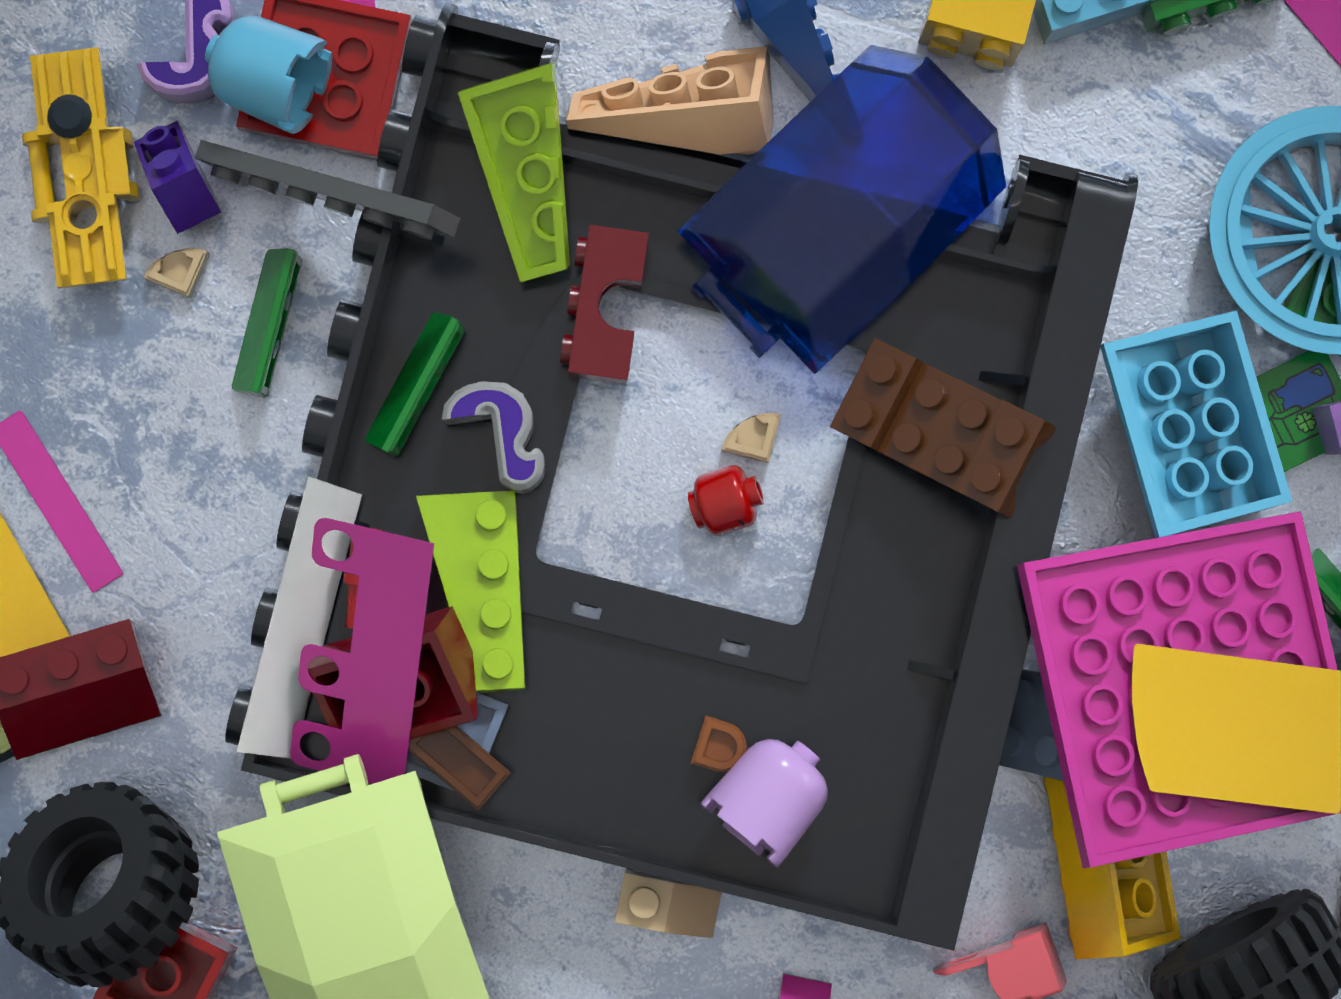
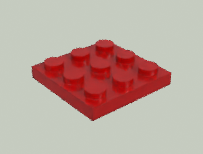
(363, 76)

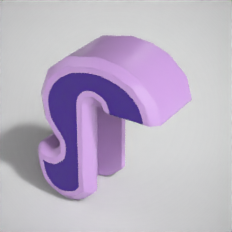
(189, 80)

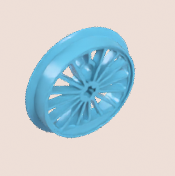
(1232, 229)

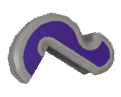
(511, 427)

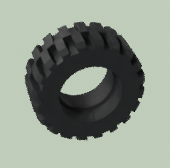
(134, 916)
(1264, 952)

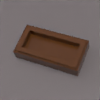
(460, 764)

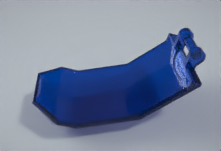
(847, 204)

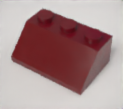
(444, 680)
(75, 689)

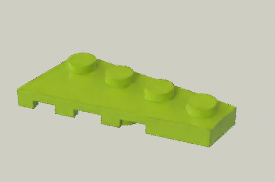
(521, 156)
(481, 578)

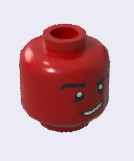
(725, 500)

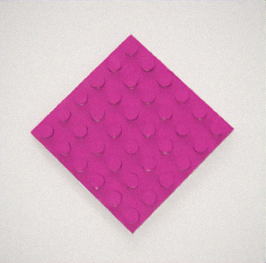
(1208, 590)

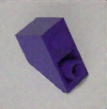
(176, 177)

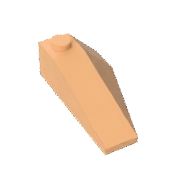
(702, 108)

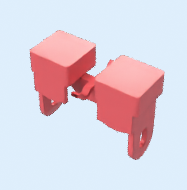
(1018, 968)

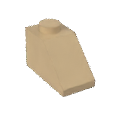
(667, 905)

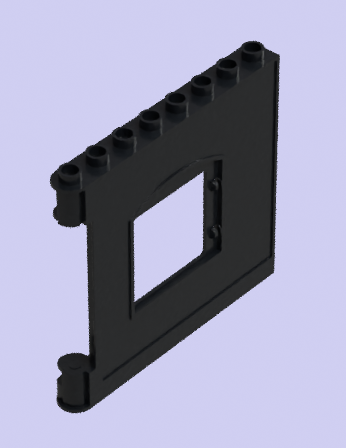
(915, 591)

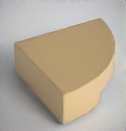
(178, 270)
(753, 437)

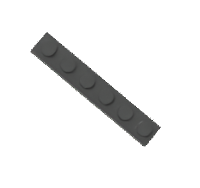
(339, 194)

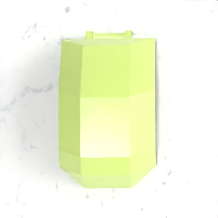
(350, 893)

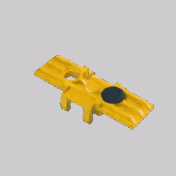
(94, 167)

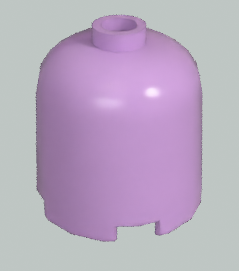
(770, 797)

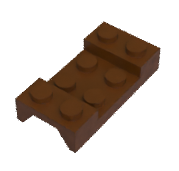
(940, 426)

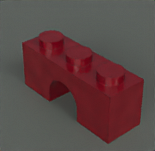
(608, 261)

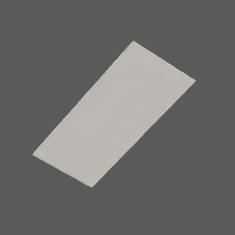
(297, 620)

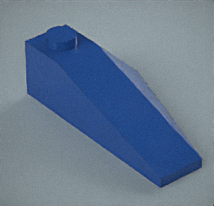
(792, 40)

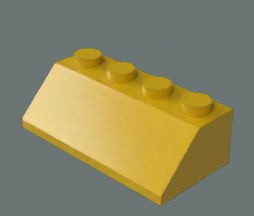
(1113, 905)

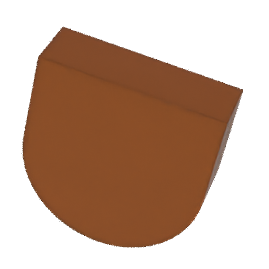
(718, 745)

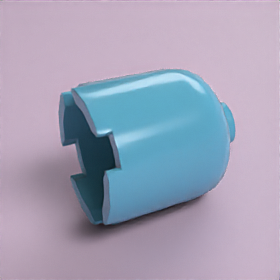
(268, 70)

